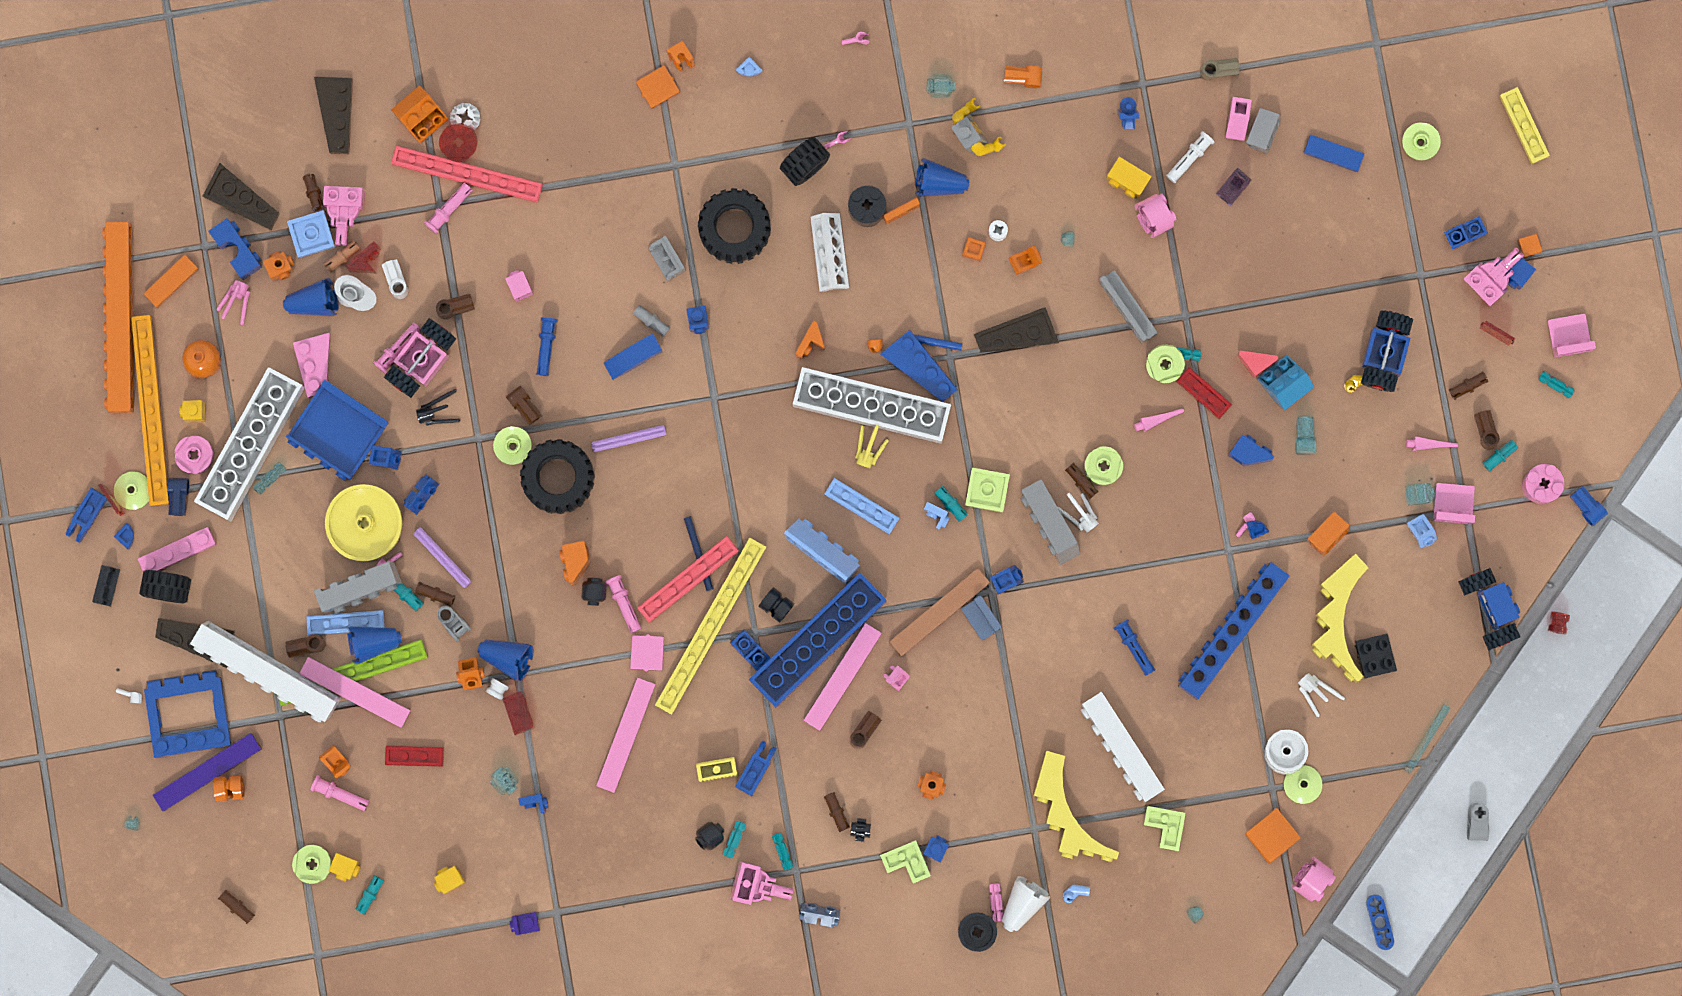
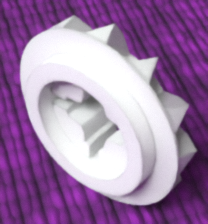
(461, 109)

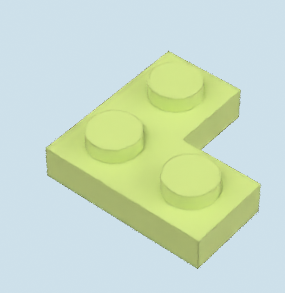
(1171, 824)
(909, 856)

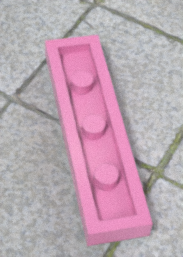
(178, 550)

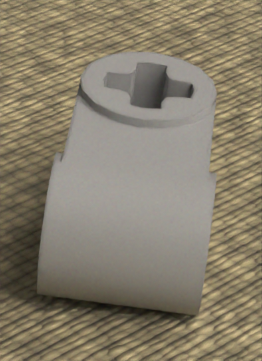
(453, 623)
(1478, 827)

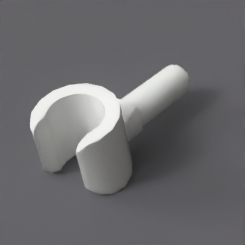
(134, 697)

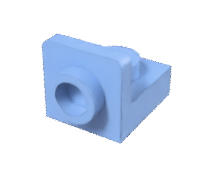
(934, 512)
(1422, 531)

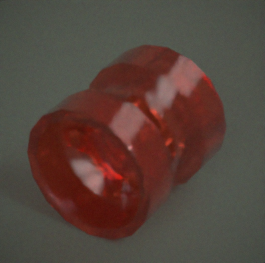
(1558, 623)

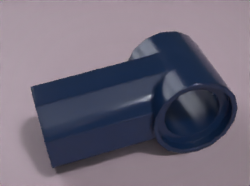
(177, 490)

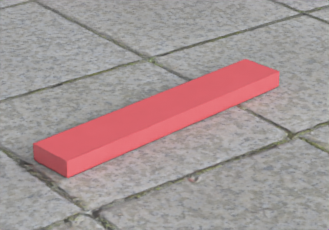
(688, 579)

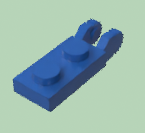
(87, 513)
(755, 770)

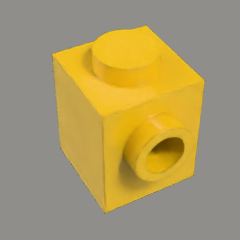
(193, 411)
(344, 867)
(448, 879)

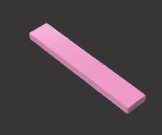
(842, 677)
(355, 692)
(626, 735)

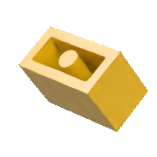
(1128, 178)

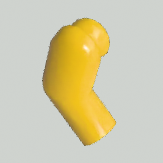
(1353, 383)

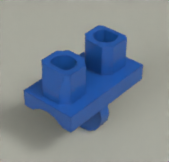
(1128, 113)

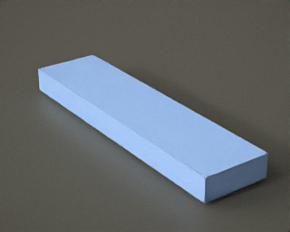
(861, 506)
(340, 622)

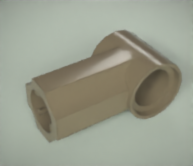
(1221, 68)

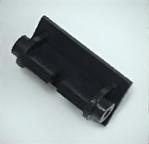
(106, 585)

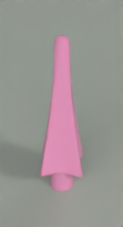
(1148, 422)
(1422, 443)

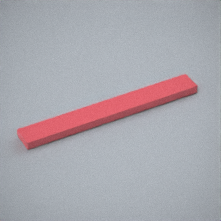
(467, 174)

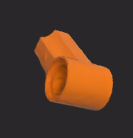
(1028, 76)

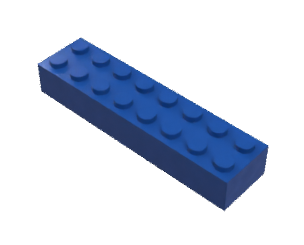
(818, 640)

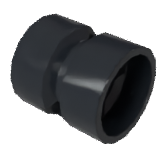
(776, 605)

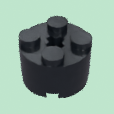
(869, 195)
(980, 921)

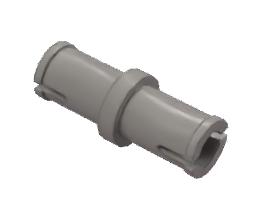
(651, 320)

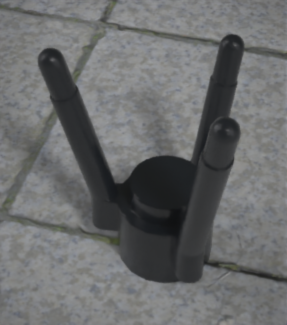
(426, 412)

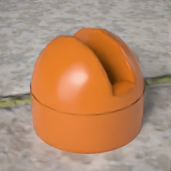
(875, 345)

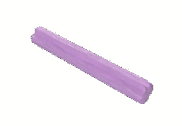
(628, 438)
(442, 557)

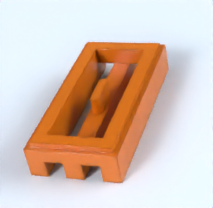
(901, 210)

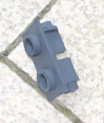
(828, 915)

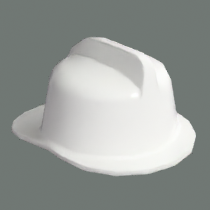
(354, 293)

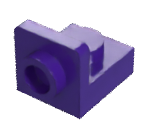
(524, 923)

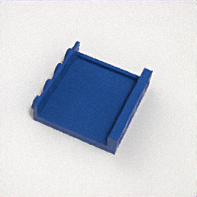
(337, 430)

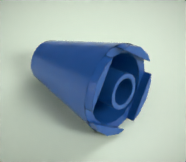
(939, 180)
(313, 300)
(371, 642)
(507, 657)

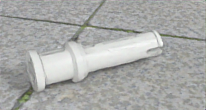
(1195, 150)

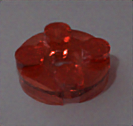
(450, 149)

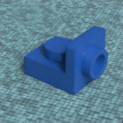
(697, 319)
(385, 457)
(1007, 579)
(530, 802)

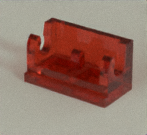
(518, 713)

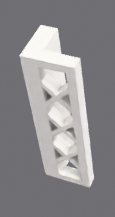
(826, 251)

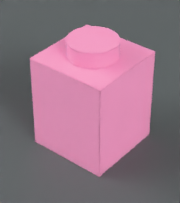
(518, 285)

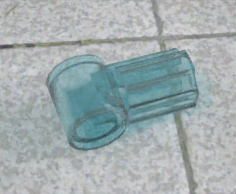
(1305, 437)

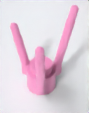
(237, 291)

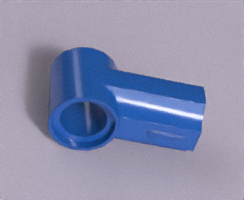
(1591, 510)

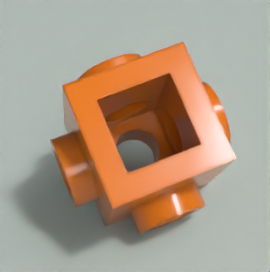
(273, 269)
(469, 677)
(931, 793)

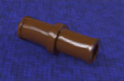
(313, 192)
(1468, 385)
(1081, 480)
(435, 594)
(836, 812)
(236, 906)

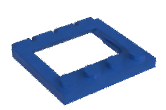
(189, 741)

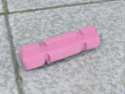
(996, 902)

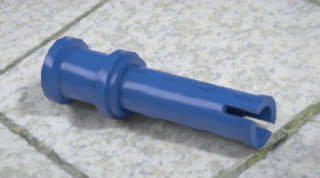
(547, 337)
(1128, 639)

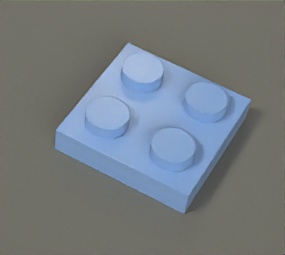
(311, 234)

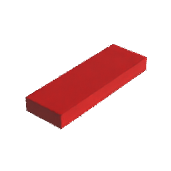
(1204, 393)
(414, 756)

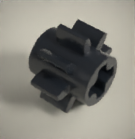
(860, 829)

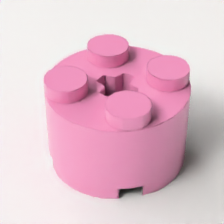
(1155, 215)
(1545, 473)
(1313, 879)

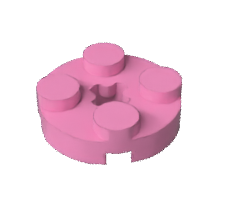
(197, 465)

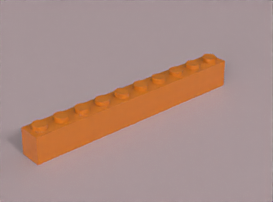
(118, 318)

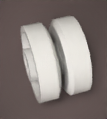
(1278, 760)

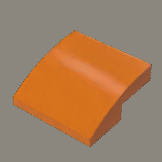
(1272, 835)

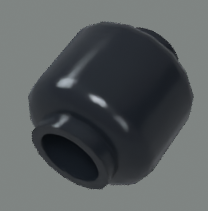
(594, 591)
(709, 836)

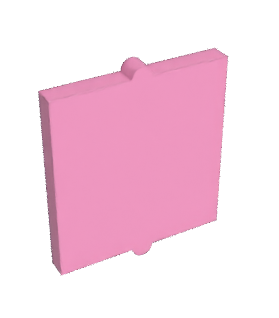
(647, 652)

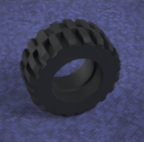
(734, 200)
(557, 450)

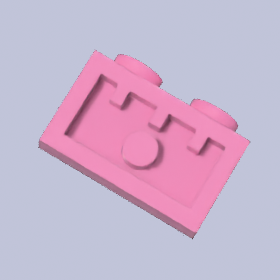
(1570, 335)
(1454, 504)

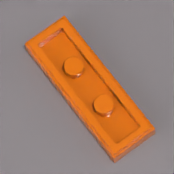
(171, 281)

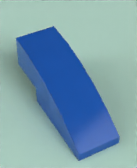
(633, 356)

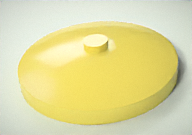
(363, 522)

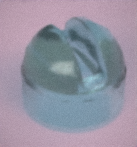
(1068, 238)
(132, 824)
(1195, 914)

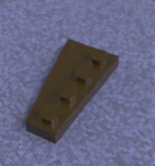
(335, 107)
(237, 197)
(1021, 332)
(181, 635)

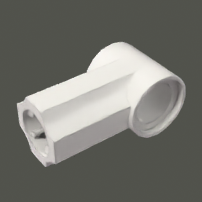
(394, 278)

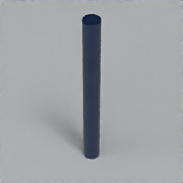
(697, 549)

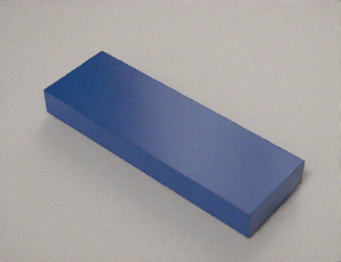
(1334, 153)

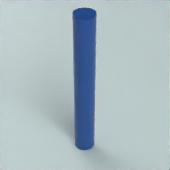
(939, 342)

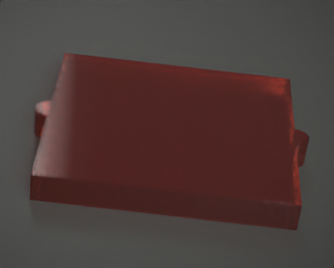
(1497, 333)
(111, 499)

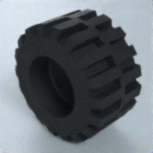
(804, 161)
(165, 586)

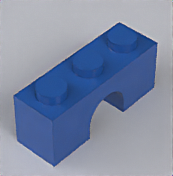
(227, 234)

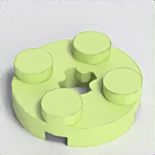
(1171, 354)
(1112, 459)
(305, 855)

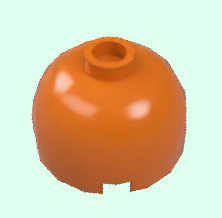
(201, 359)

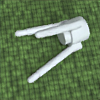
(1087, 521)
(1310, 683)

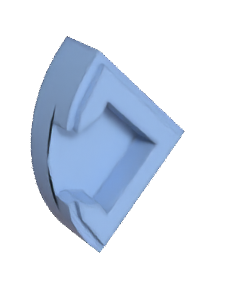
(749, 68)

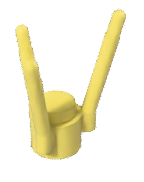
(866, 457)

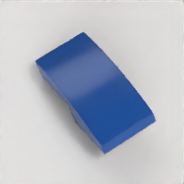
(1466, 233)
(750, 650)

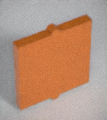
(657, 87)

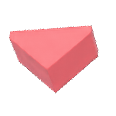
(1256, 362)

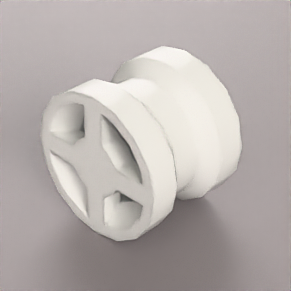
(999, 234)
(496, 689)

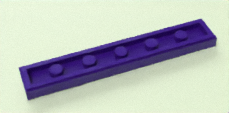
(207, 771)

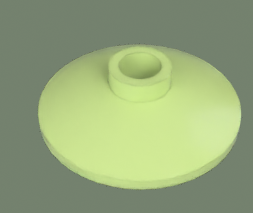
(1423, 132)
(505, 438)
(131, 500)
(1299, 794)

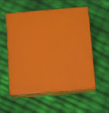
(1530, 245)
(974, 249)

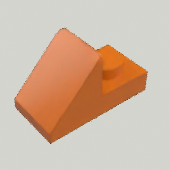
(812, 336)

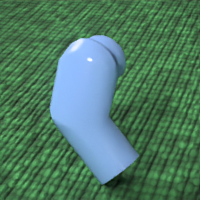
(1075, 890)

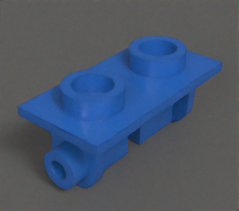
(416, 501)

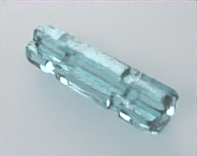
(269, 478)

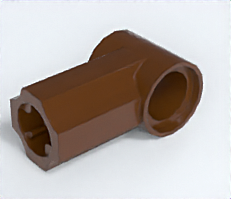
(457, 306)
(521, 401)
(1486, 428)
(304, 646)
(865, 728)

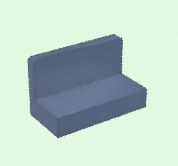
(981, 618)

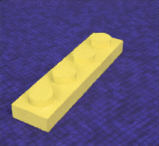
(1524, 125)

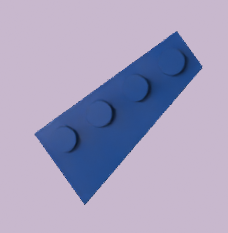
(917, 363)

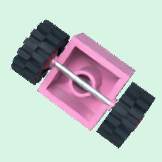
(420, 358)

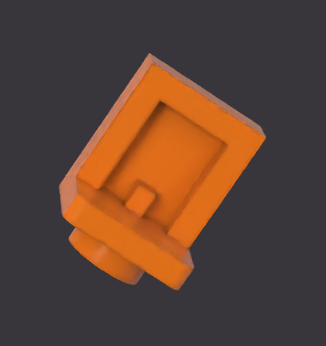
(1025, 260)
(335, 761)

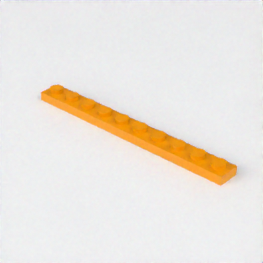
(150, 410)

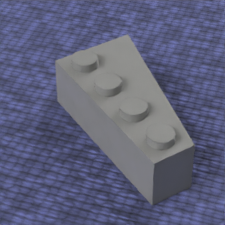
(1050, 521)
(358, 588)

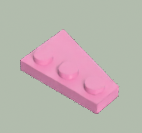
(313, 361)

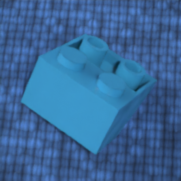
(1285, 382)

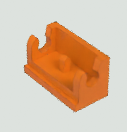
(679, 54)
(1329, 534)

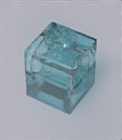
(1419, 494)

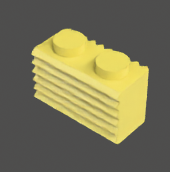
(716, 769)

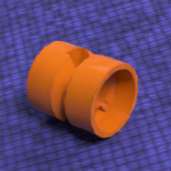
(228, 788)

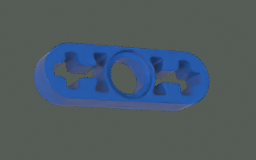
(1381, 906)

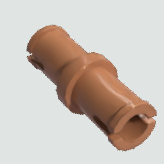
(342, 256)

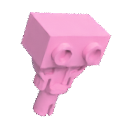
(343, 207)
(1490, 279)
(753, 883)

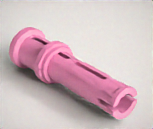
(442, 215)
(388, 353)
(620, 595)
(330, 790)

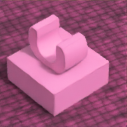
(897, 677)

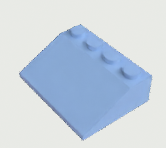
(822, 551)

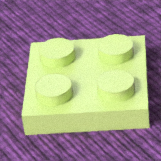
(987, 490)

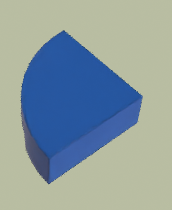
(1256, 529)
(125, 536)

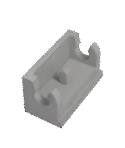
(1263, 130)
(666, 258)

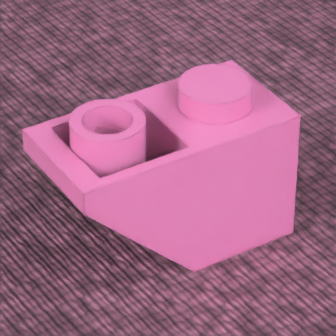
(1238, 118)

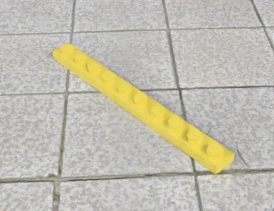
(710, 626)

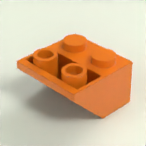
(419, 114)
(576, 560)

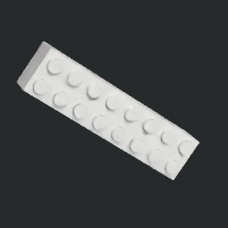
(871, 405)
(249, 444)
(265, 671)

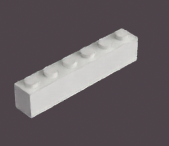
(1122, 747)

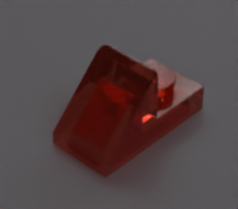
(360, 262)

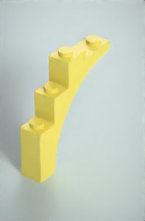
(1333, 642)
(1074, 837)

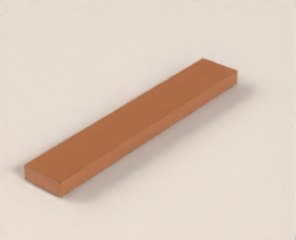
(939, 612)

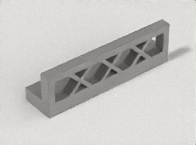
(1127, 307)

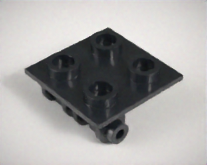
(1375, 656)

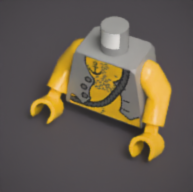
(970, 134)

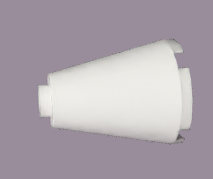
(1023, 903)

